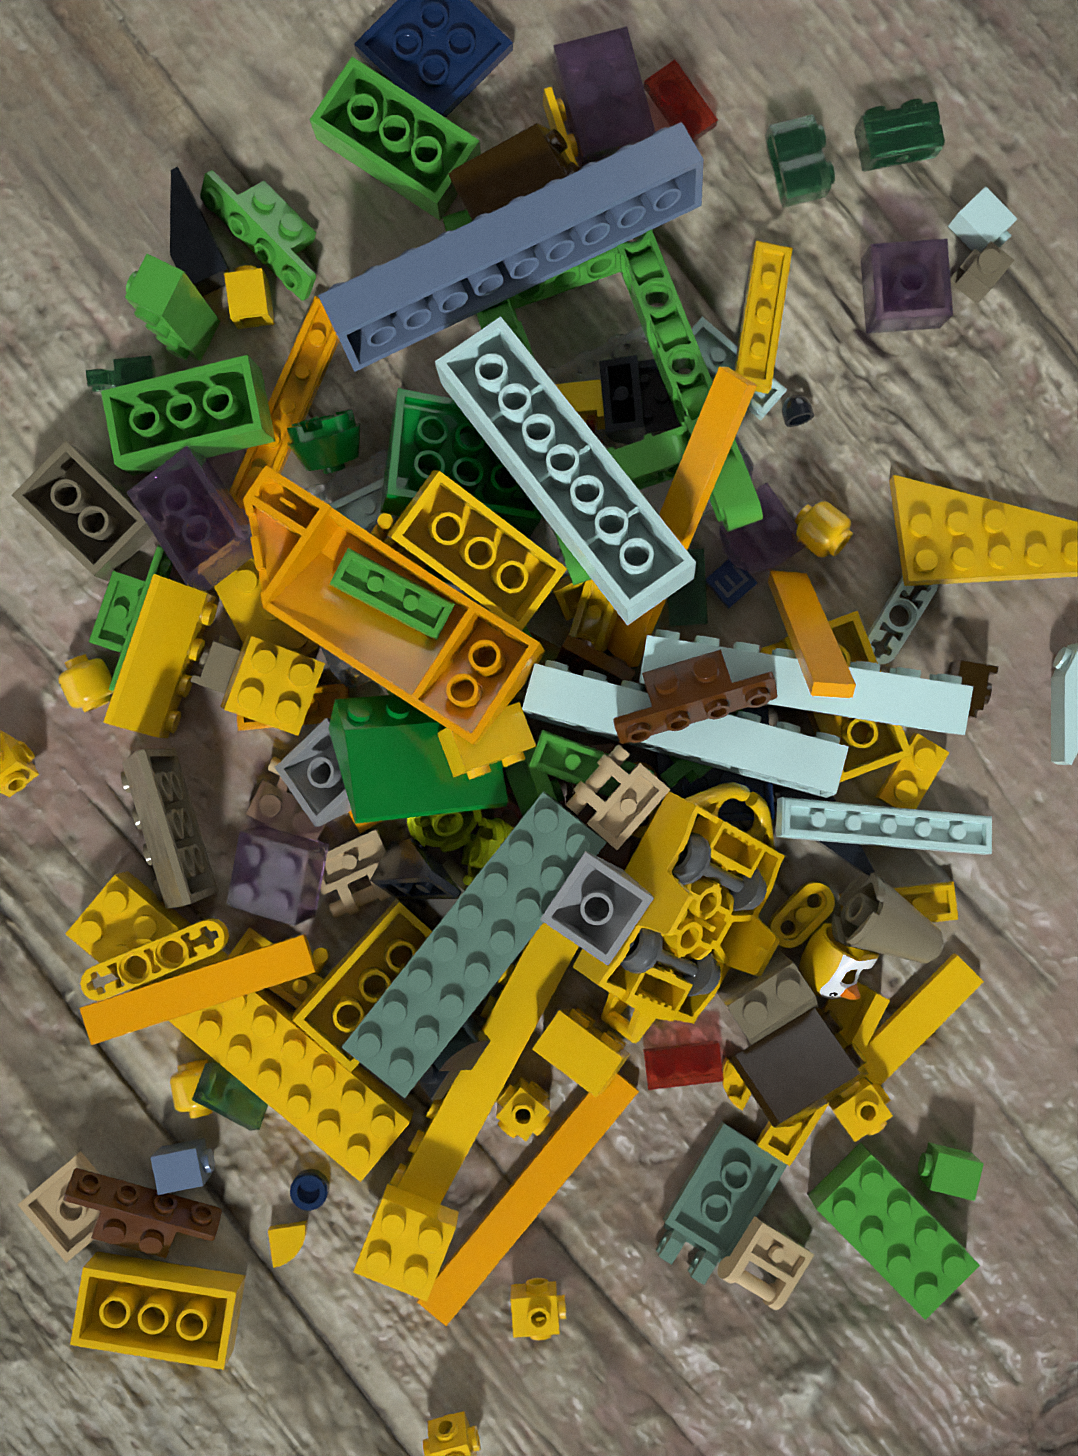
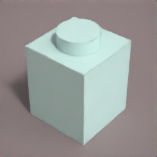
(983, 221)

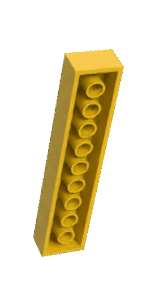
(253, 1036)

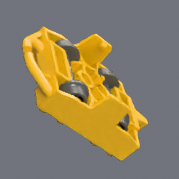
(703, 911)

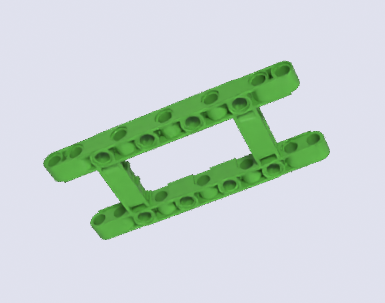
(672, 347)

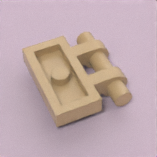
(626, 806)
(280, 809)
(348, 864)

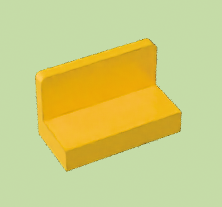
(859, 1016)

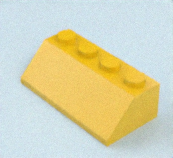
(161, 658)

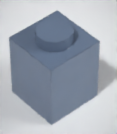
(182, 1166)

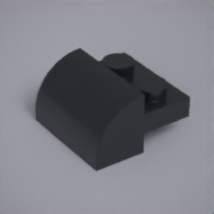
(635, 400)
(458, 1055)

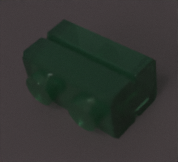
(899, 135)

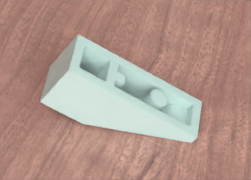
(1064, 706)

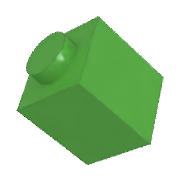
(950, 1171)

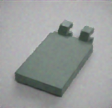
(719, 1200)

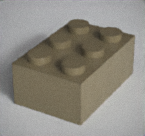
(84, 511)

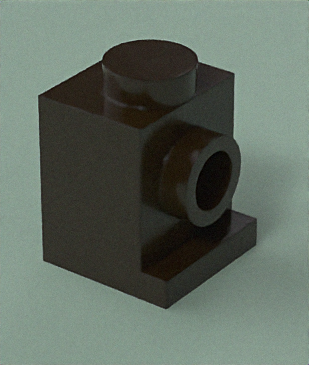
(975, 675)

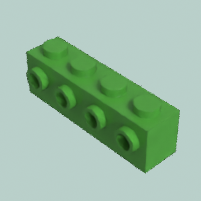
(171, 308)

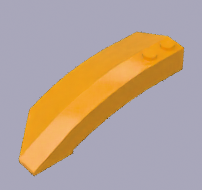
(455, 680)

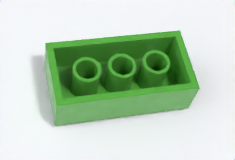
(393, 137)
(203, 407)
(893, 1231)

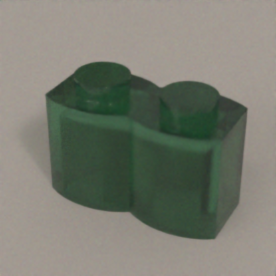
(799, 161)

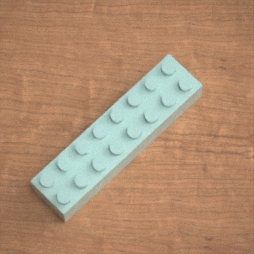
(565, 471)
(881, 697)
(727, 743)

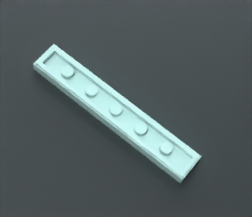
(883, 826)

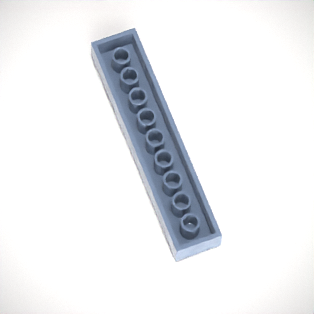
(516, 246)

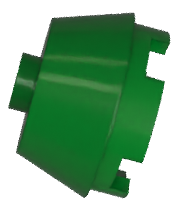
(326, 441)

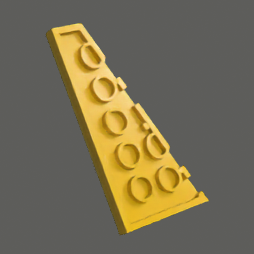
(975, 539)

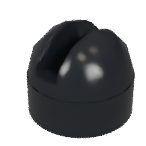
(797, 411)

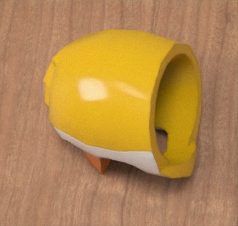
(833, 967)

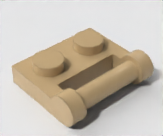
(771, 1252)

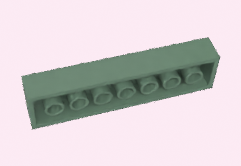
(471, 946)

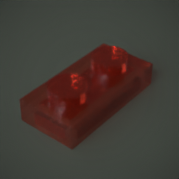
(680, 100)
(683, 1065)

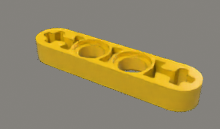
(154, 957)

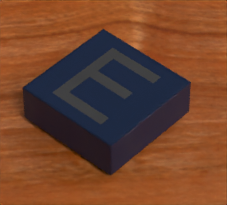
(730, 583)

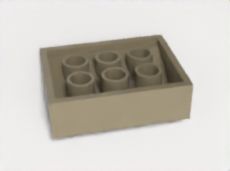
(168, 826)

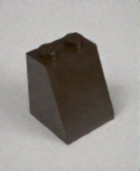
(512, 170)
(800, 1067)

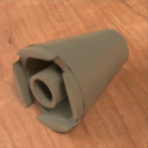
(884, 922)

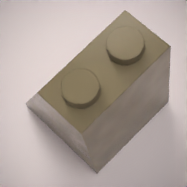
(767, 1001)

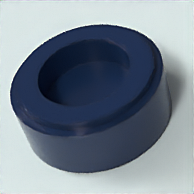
(309, 1189)

